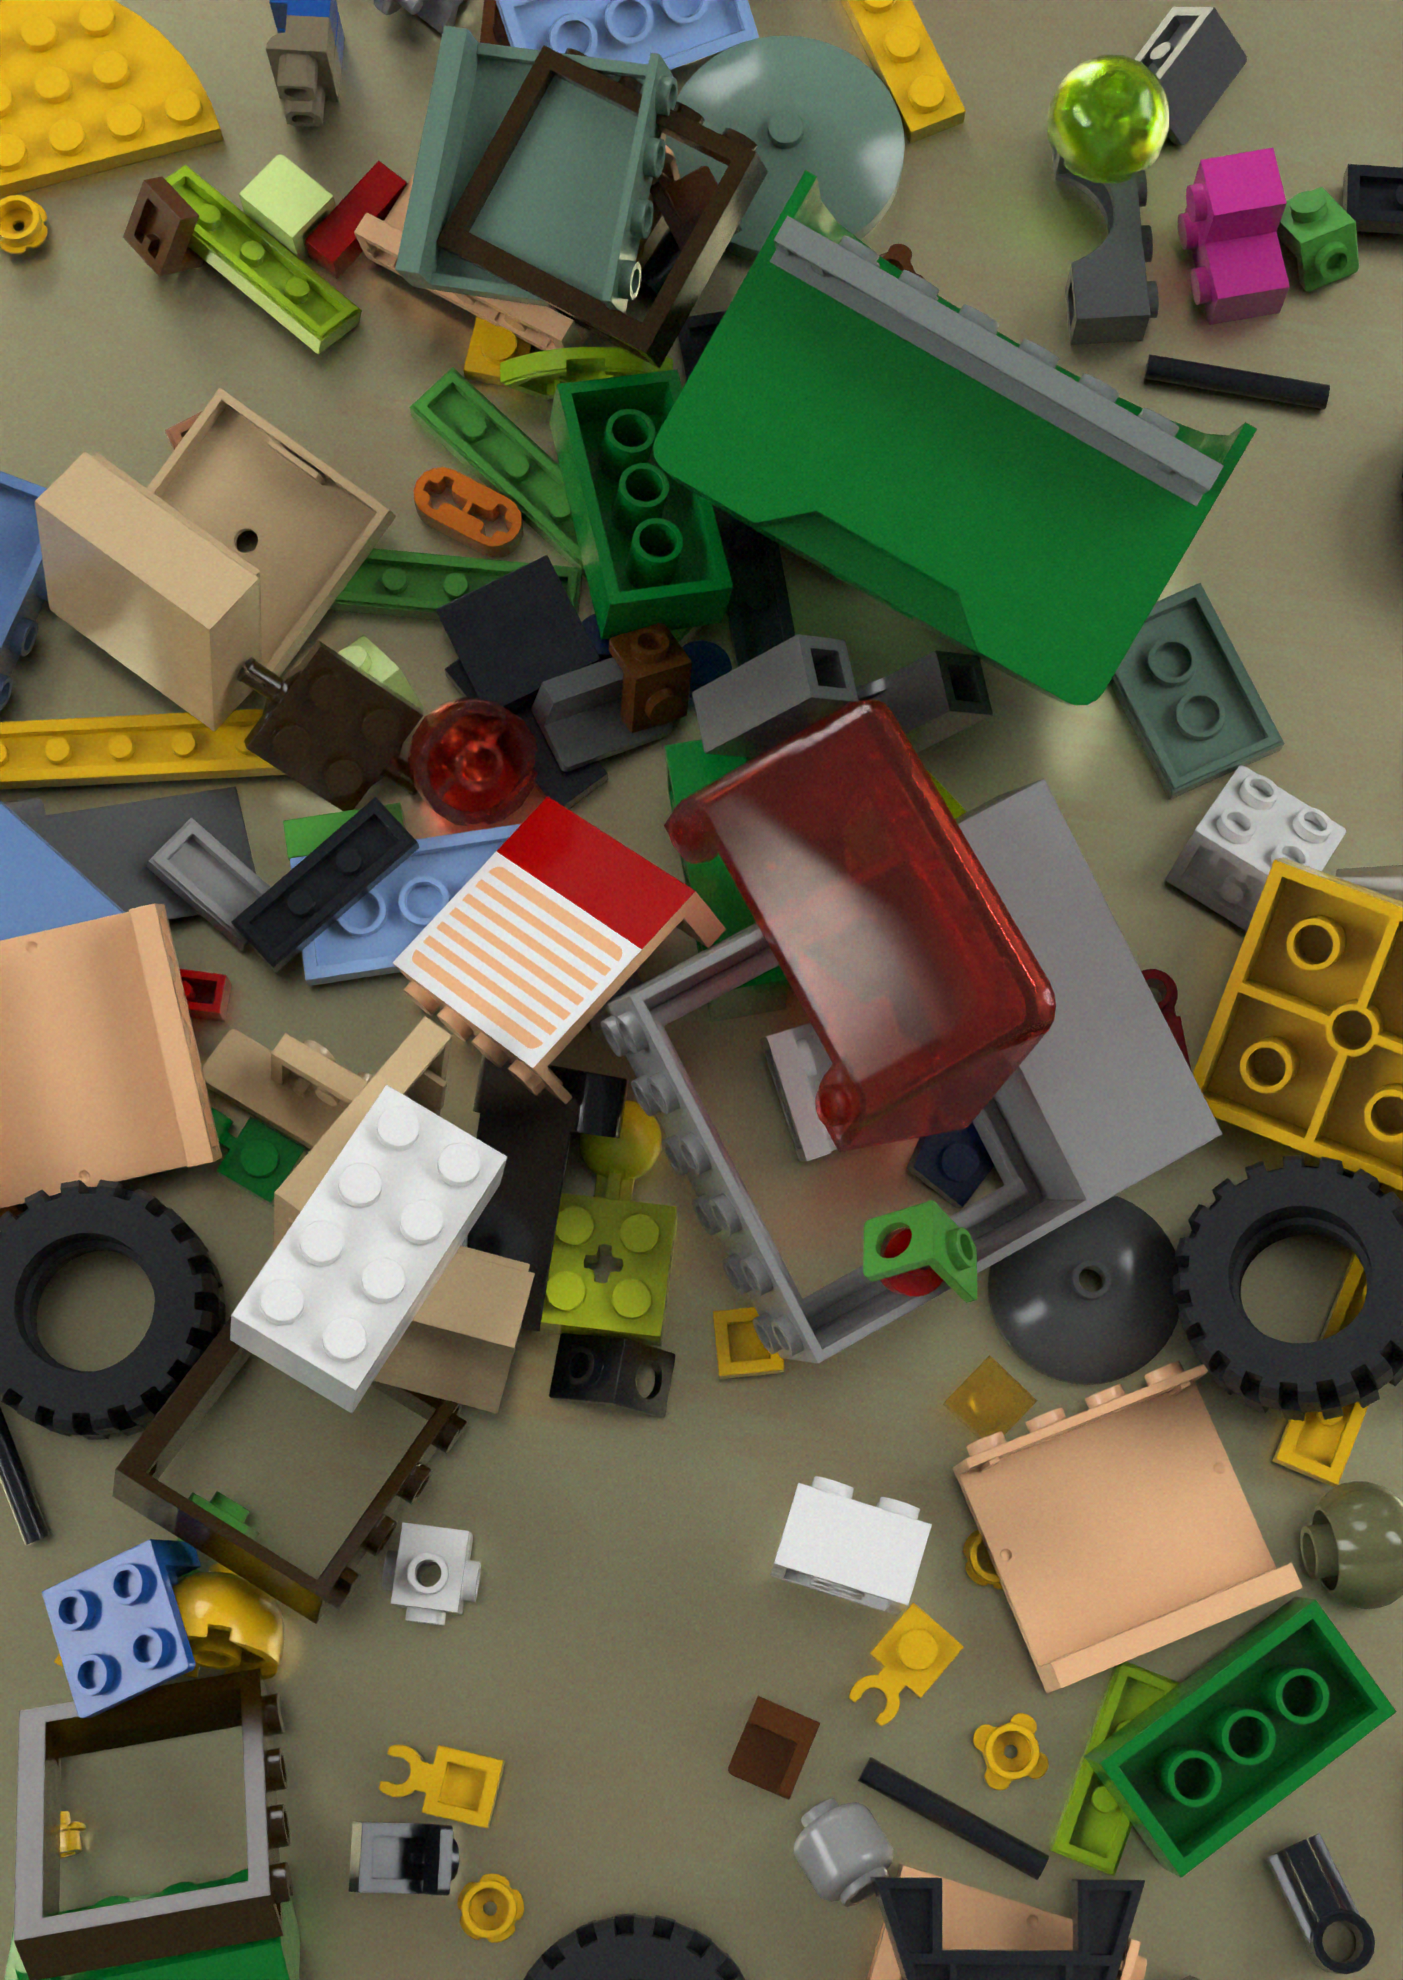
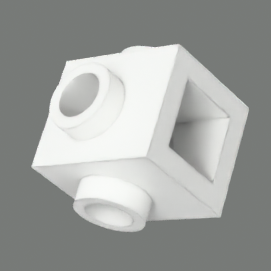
(419, 1549)

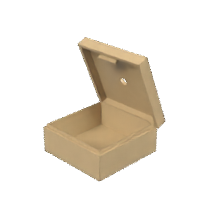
(160, 566)
(473, 1316)

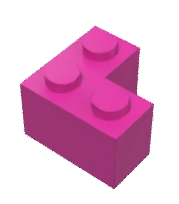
(1234, 236)

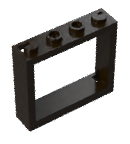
(699, 257)
(139, 1487)
(161, 1925)

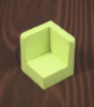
(287, 203)

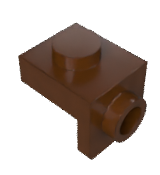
(653, 677)

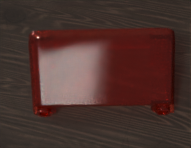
(875, 924)

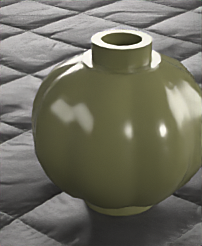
(1356, 1544)

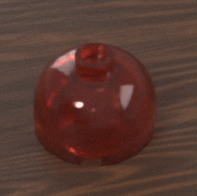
(473, 761)

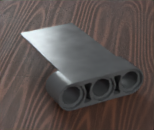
(118, 840)

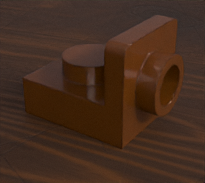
(162, 228)

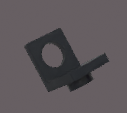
(606, 1372)

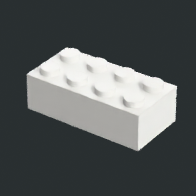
(367, 1248)

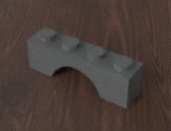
(1109, 287)

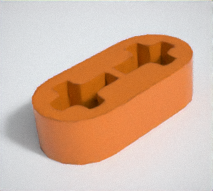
(462, 524)

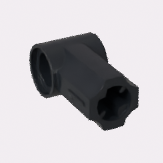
(1318, 1899)

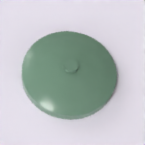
(805, 111)

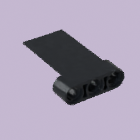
(536, 1140)

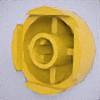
(230, 1622)

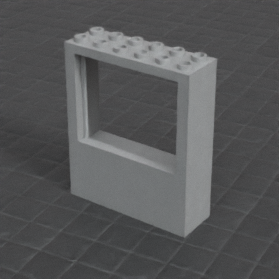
(1066, 1131)

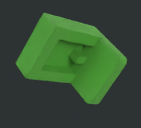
(1320, 238)

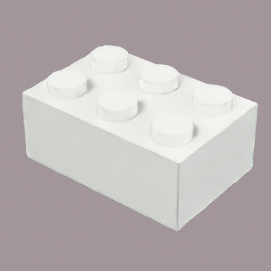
(852, 1546)

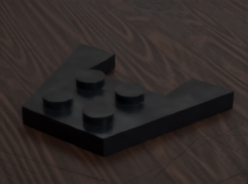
(1100, 1920)

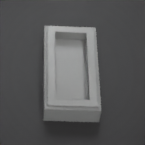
(208, 878)

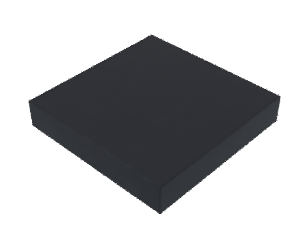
(517, 634)

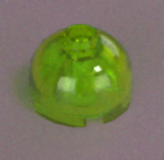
(1108, 118)

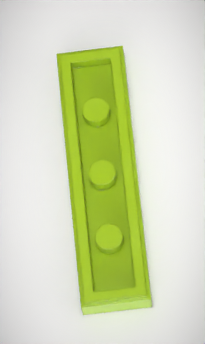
(264, 266)

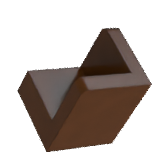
(685, 201)
(773, 1747)

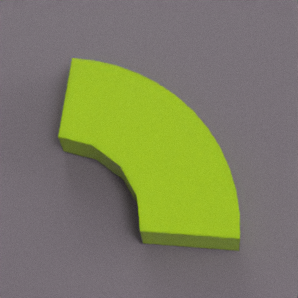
(543, 370)

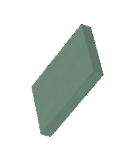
(1192, 696)

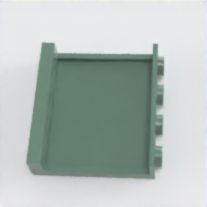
(569, 191)

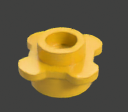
(1028, 1760)

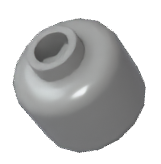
(842, 1851)

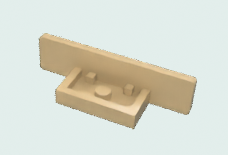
(290, 1088)

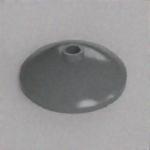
(1080, 1332)

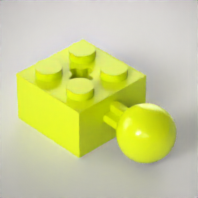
(611, 1224)

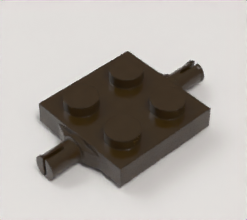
(331, 726)

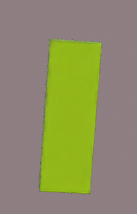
(1092, 1823)

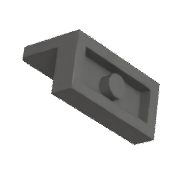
(1195, 62)
(583, 718)

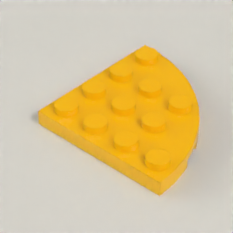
(91, 93)

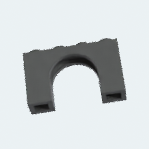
(813, 677)

